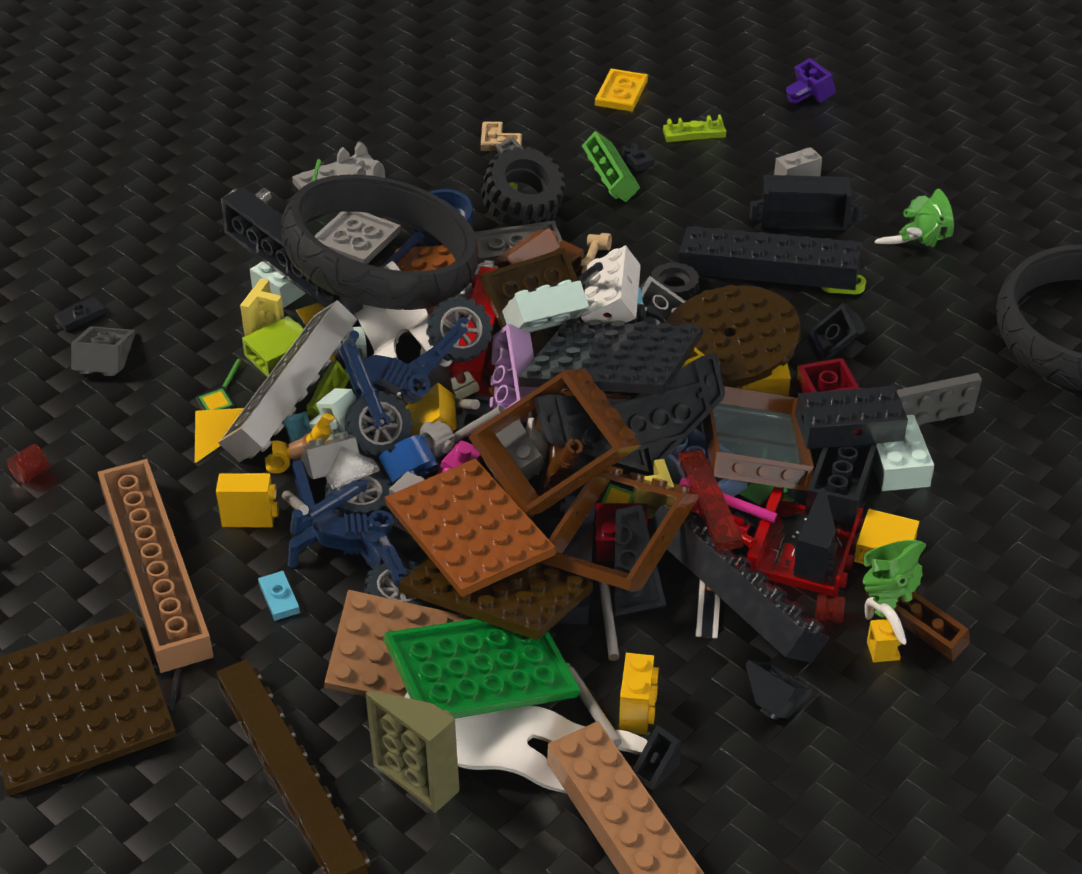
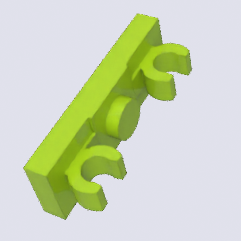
(694, 130)
(333, 378)

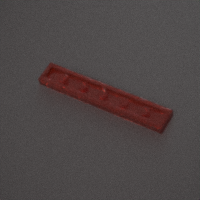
(710, 500)

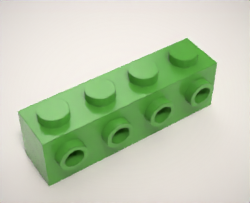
(610, 167)

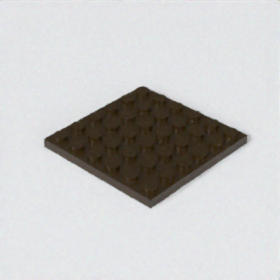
(78, 703)

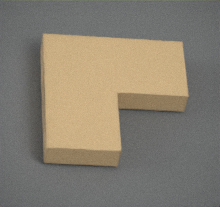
(493, 135)

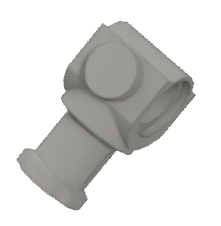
(439, 438)

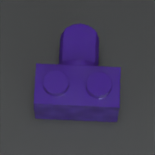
(811, 81)

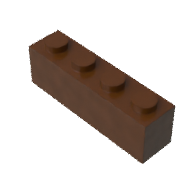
(932, 625)

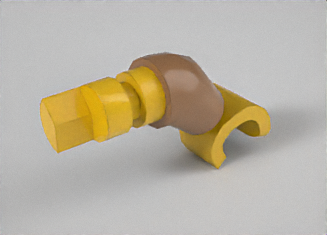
(280, 459)

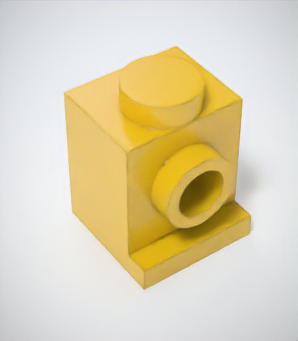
(882, 641)

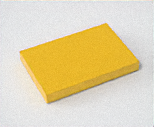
(621, 90)

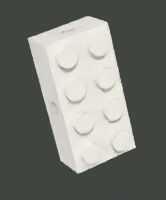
(614, 290)

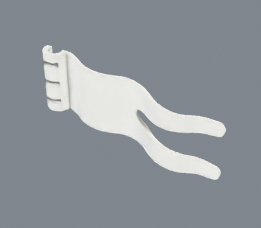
(386, 325)
(502, 738)

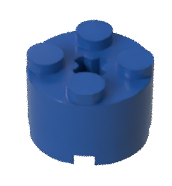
(408, 455)

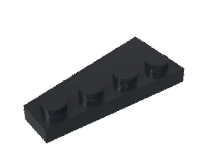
(630, 542)

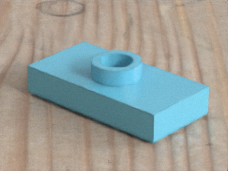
(297, 426)
(278, 595)

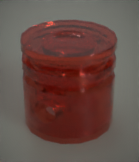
(28, 463)

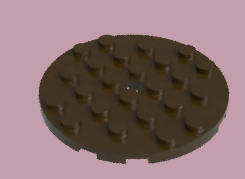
(762, 326)

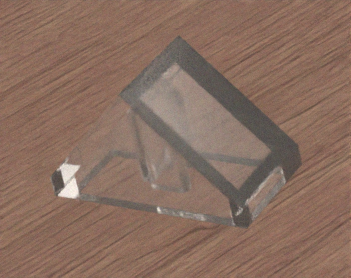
(349, 467)

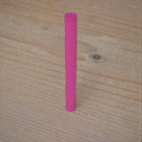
(744, 506)

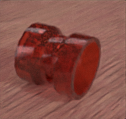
(830, 608)

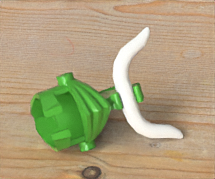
(926, 220)
(892, 575)

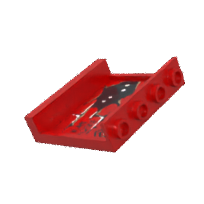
(778, 542)

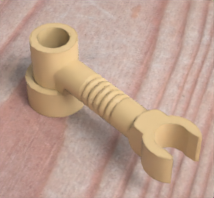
(596, 243)

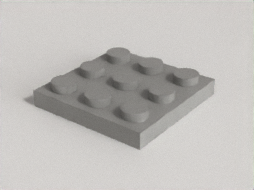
(358, 235)

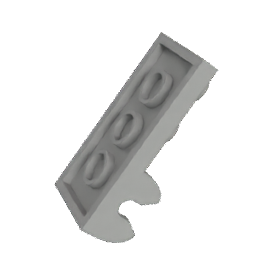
(360, 163)

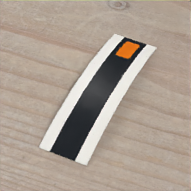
(707, 612)

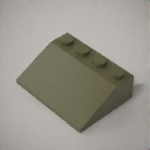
(414, 746)

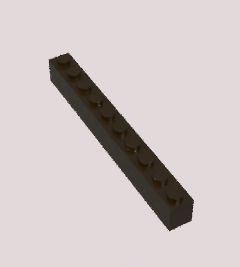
(290, 773)

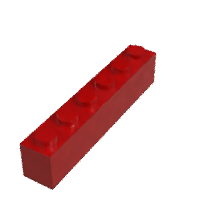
(477, 365)

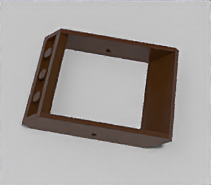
(597, 407)
(654, 550)

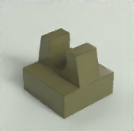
(465, 388)

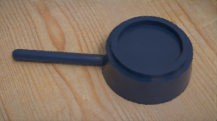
(454, 198)

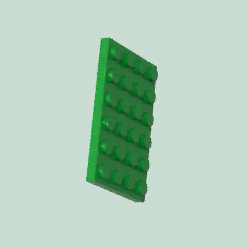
(479, 667)

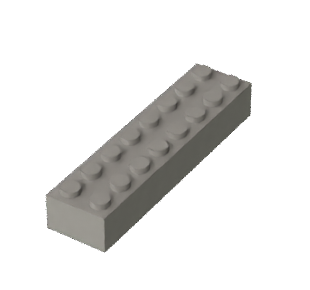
(288, 382)

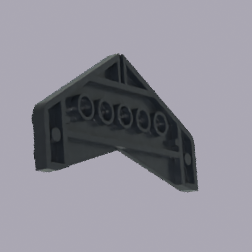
(656, 419)

